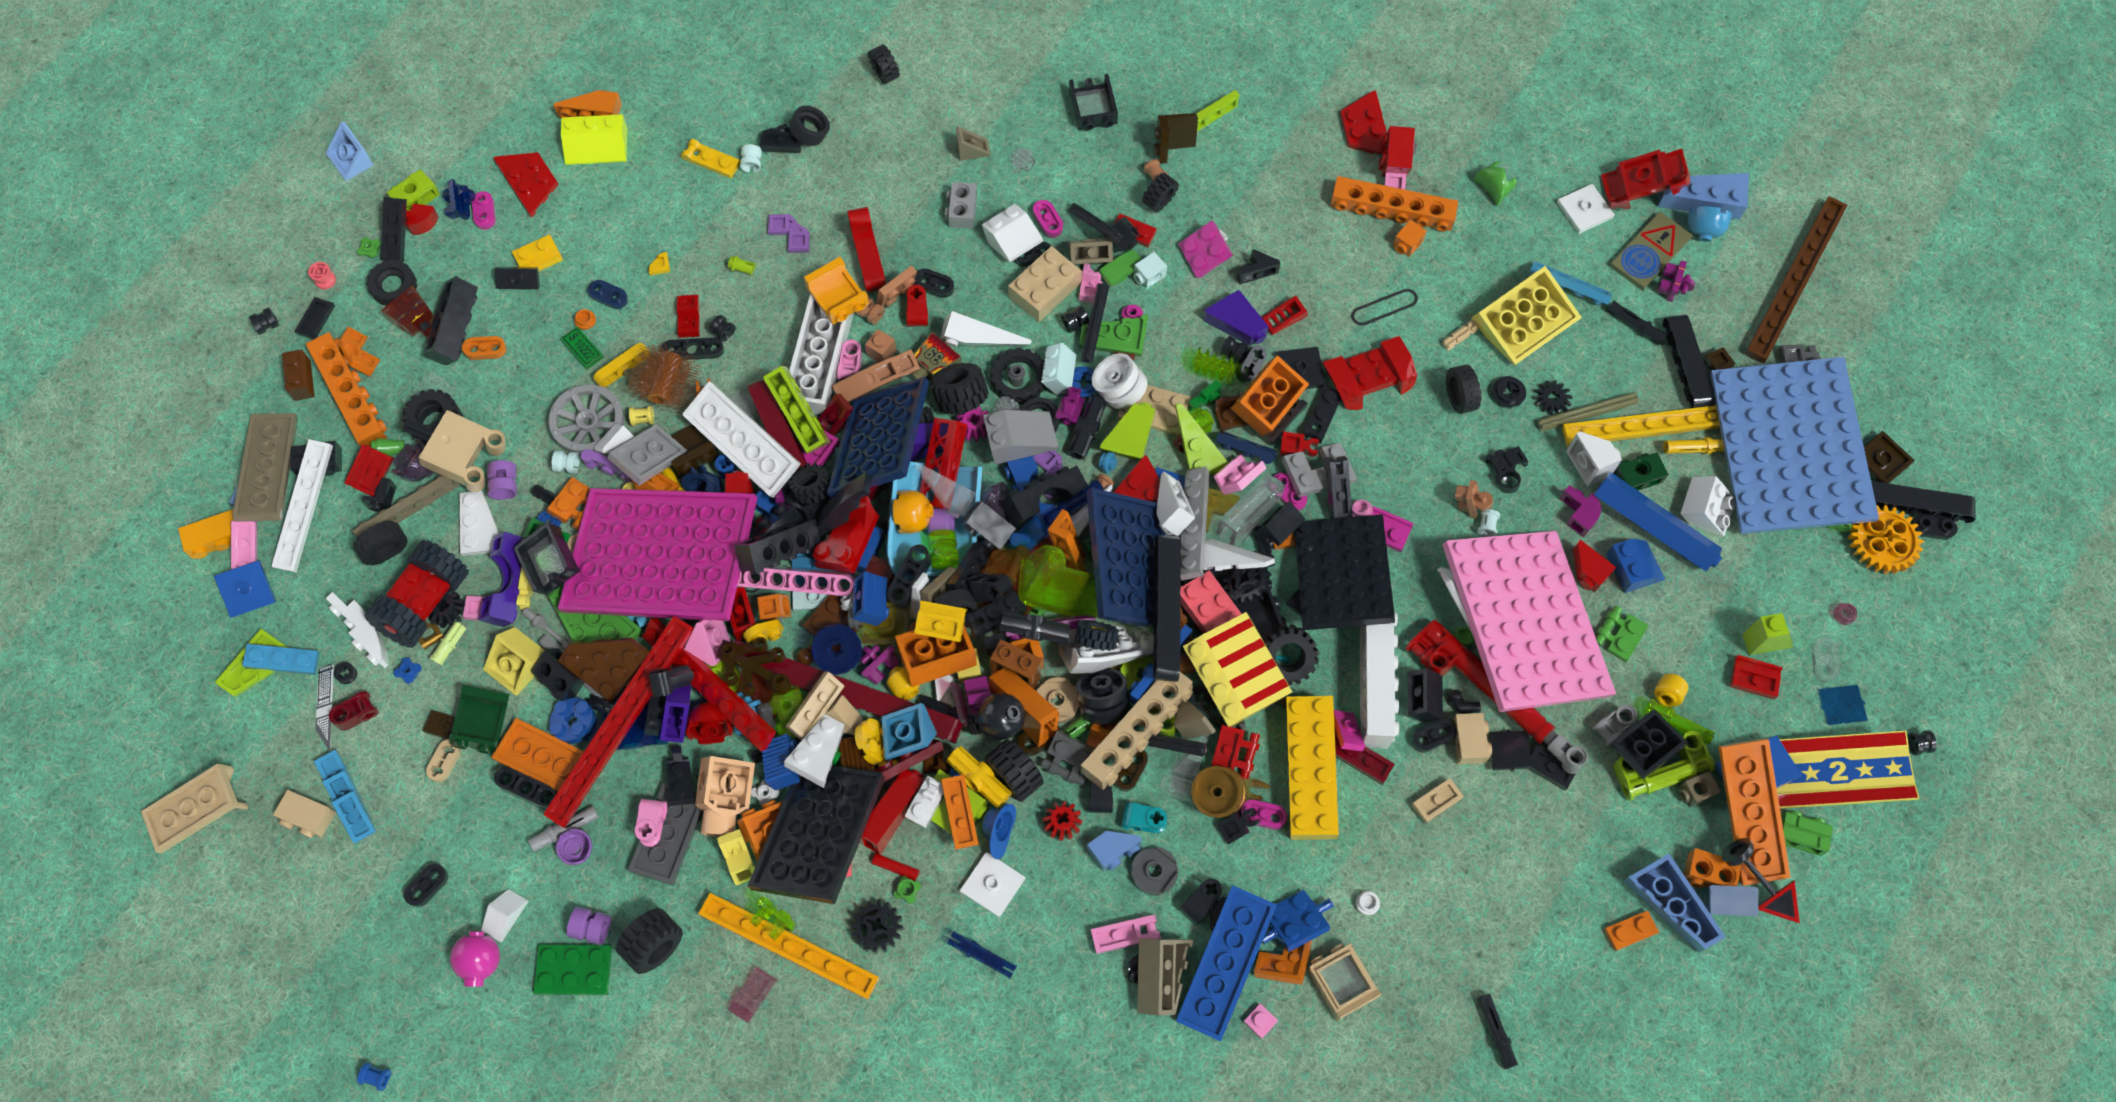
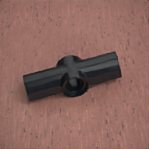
(1086, 428)
(1033, 627)

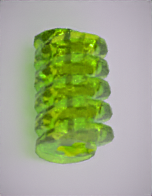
(1214, 365)

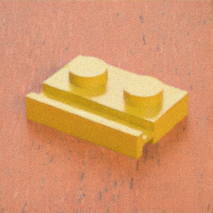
(538, 254)
(940, 621)

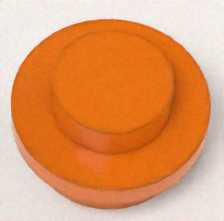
(585, 319)

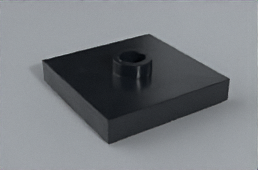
(1305, 363)

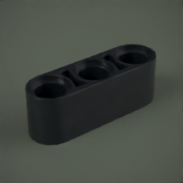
(908, 566)
(519, 783)

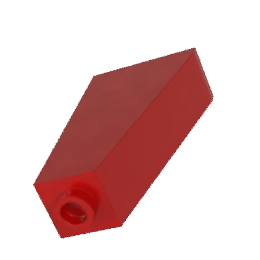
(891, 811)

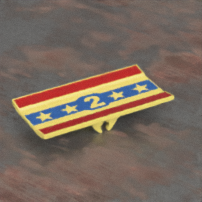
(1849, 770)

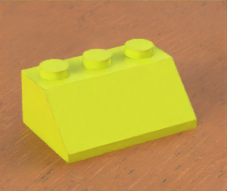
(594, 139)

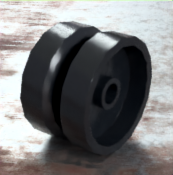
(1103, 696)

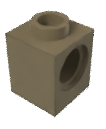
(1705, 783)

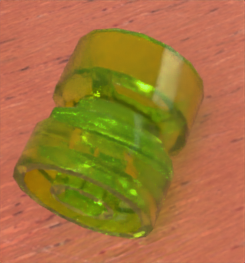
(943, 545)

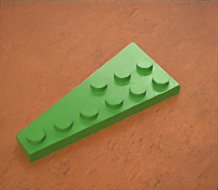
(594, 626)

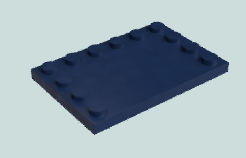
(880, 435)
(1123, 556)

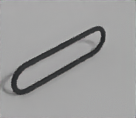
(1381, 299)

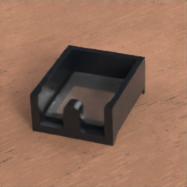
(1093, 104)
(546, 559)

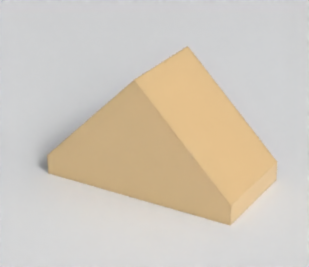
(845, 713)

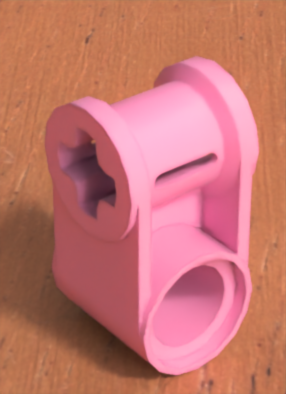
(849, 363)
(650, 817)

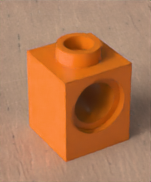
(1409, 238)
(774, 607)

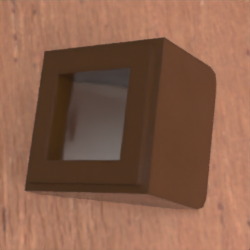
(937, 762)

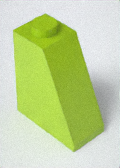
(1131, 433)
(1767, 635)

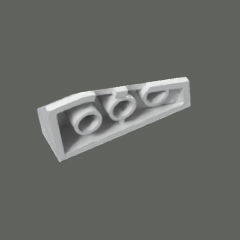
(967, 331)
(1225, 556)

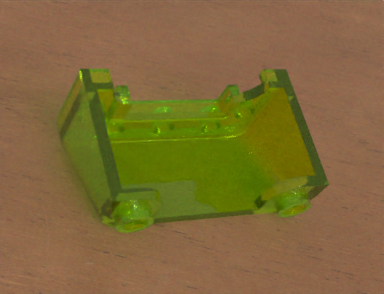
(1056, 588)

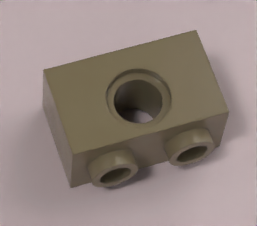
(1090, 251)

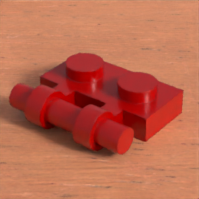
(1228, 748)

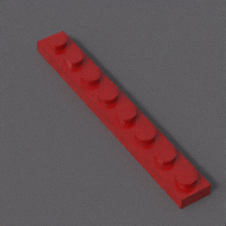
(718, 693)

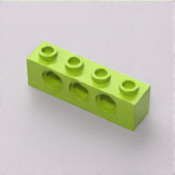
(796, 409)

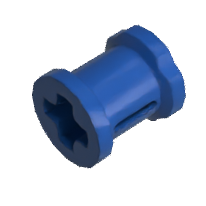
(721, 462)
(373, 1076)

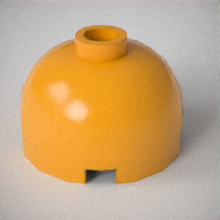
(912, 511)

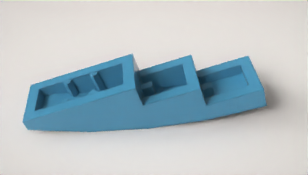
(345, 796)

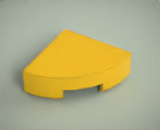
(660, 265)

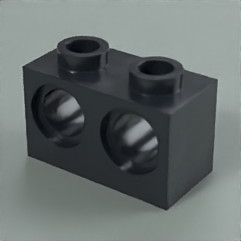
(556, 677)

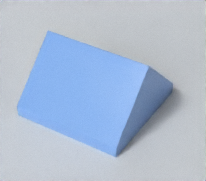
(347, 153)

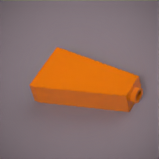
(1040, 716)

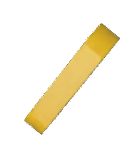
(617, 367)

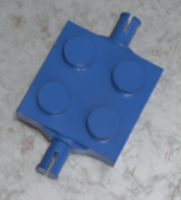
(1298, 921)

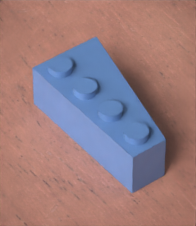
(1675, 900)

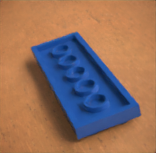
(1226, 963)

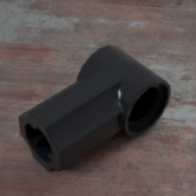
(666, 680)

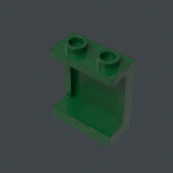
(479, 719)

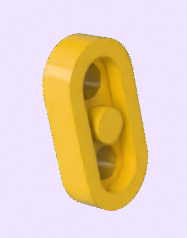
(769, 630)

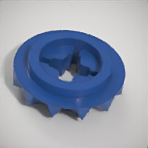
(1088, 372)

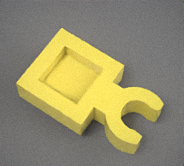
(525, 591)

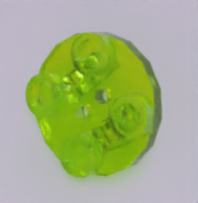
(781, 919)

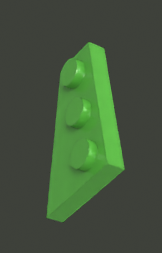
(1120, 336)

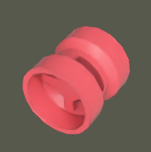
(322, 275)

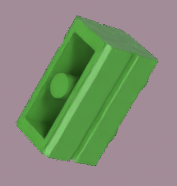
(1806, 834)

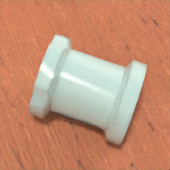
(1488, 523)

